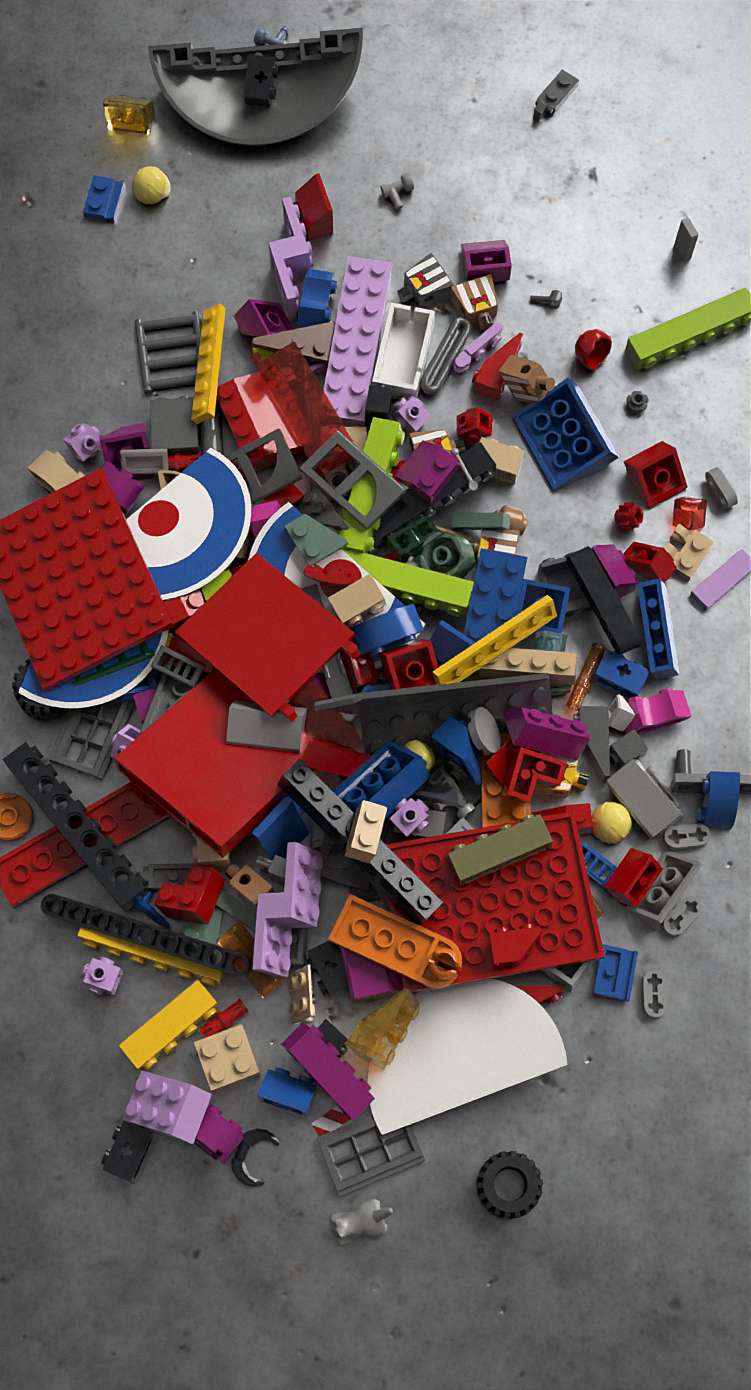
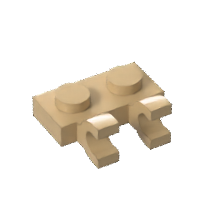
(692, 553)

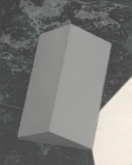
(255, 728)
(644, 798)
(666, 889)

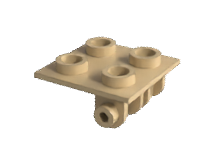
(300, 986)

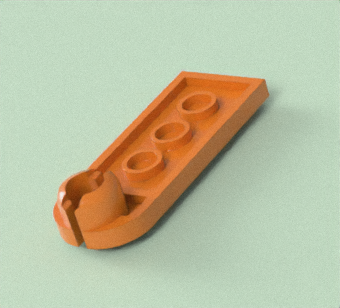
(493, 807)
(396, 943)

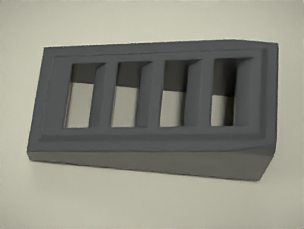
(160, 657)

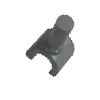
(553, 300)

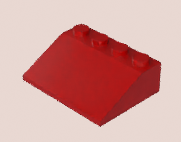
(253, 414)

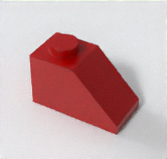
(649, 561)

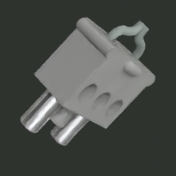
(275, 868)

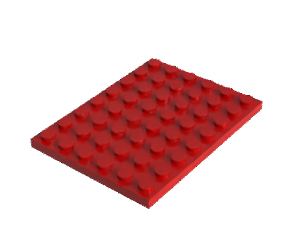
(77, 580)
(539, 890)

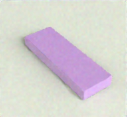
(723, 579)

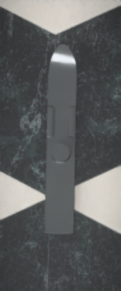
(334, 670)

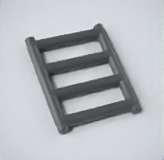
(144, 345)

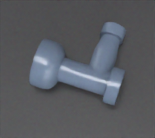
(261, 36)

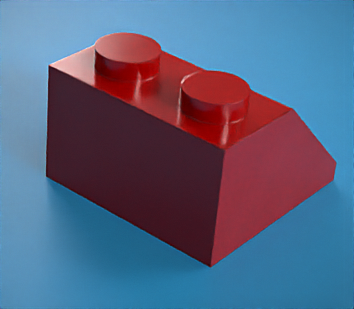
(314, 208)
(656, 473)
(410, 665)

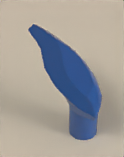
(150, 911)

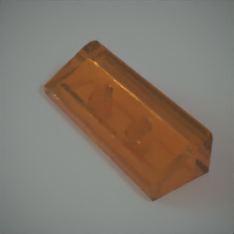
(240, 940)

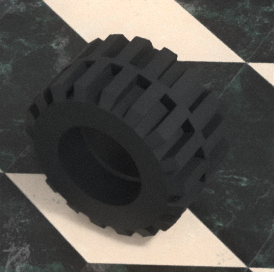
(29, 706)
(530, 1175)

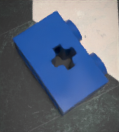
(626, 685)

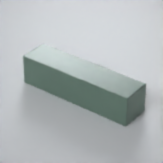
(481, 521)
(237, 910)

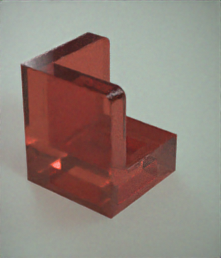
(689, 512)

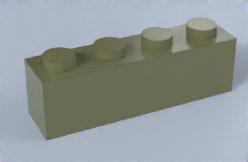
(500, 849)

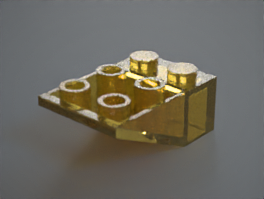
(383, 1029)

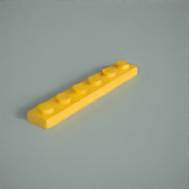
(208, 364)
(496, 642)
(140, 954)

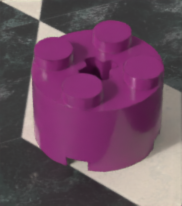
(123, 486)
(217, 1135)

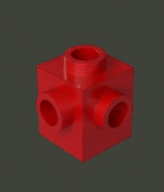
(474, 425)

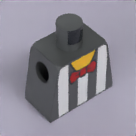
(426, 282)

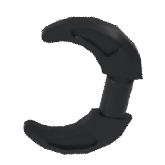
(238, 1166)

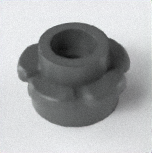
(637, 406)

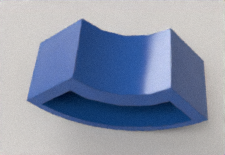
(316, 298)
(387, 629)
(720, 799)

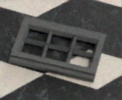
(68, 731)
(374, 1173)

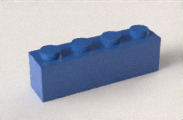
(658, 629)

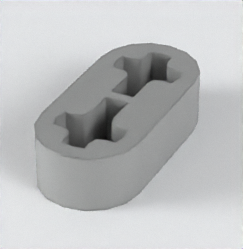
(721, 488)
(686, 842)
(678, 912)
(648, 994)

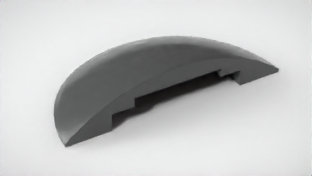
(210, 83)

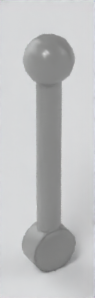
(473, 486)
(652, 771)

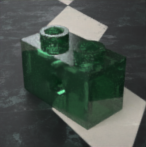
(410, 539)

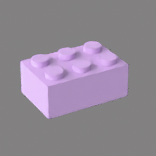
(167, 1106)

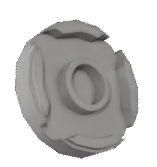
(484, 731)

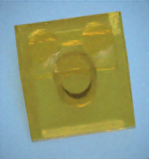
(129, 114)

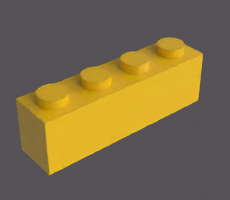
(168, 1026)

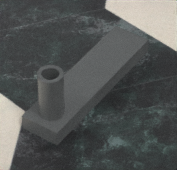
(687, 781)

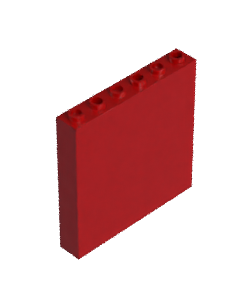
(198, 777)

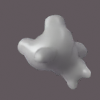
(363, 1221)

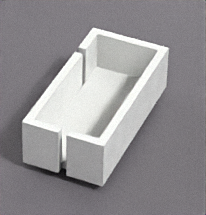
(404, 350)

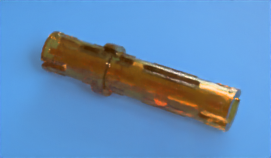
(583, 683)

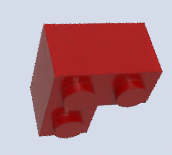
(527, 770)
(195, 899)

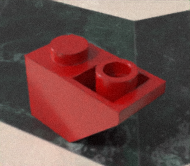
(512, 946)

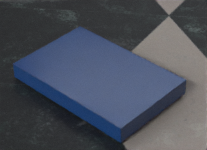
(279, 829)

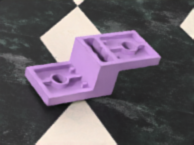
(290, 258)
(287, 910)

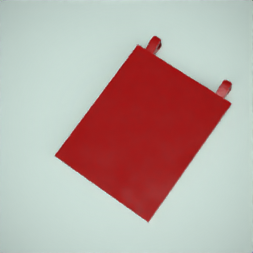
(266, 635)

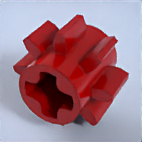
(628, 516)

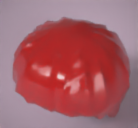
(593, 348)

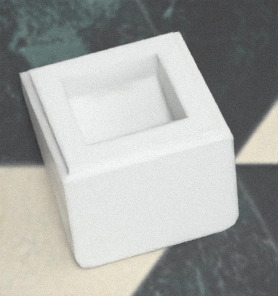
(620, 713)

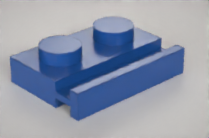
(103, 198)
(615, 973)

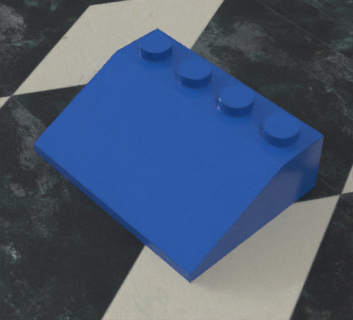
(565, 435)

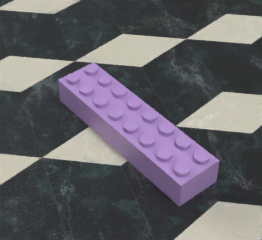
(357, 337)

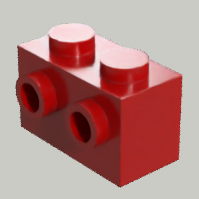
(633, 877)

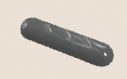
(445, 355)
(212, 432)

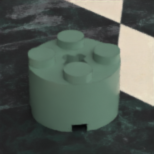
(448, 555)

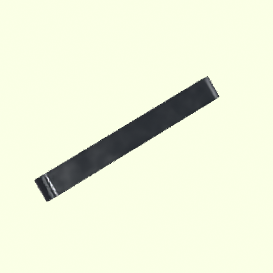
(135, 931)

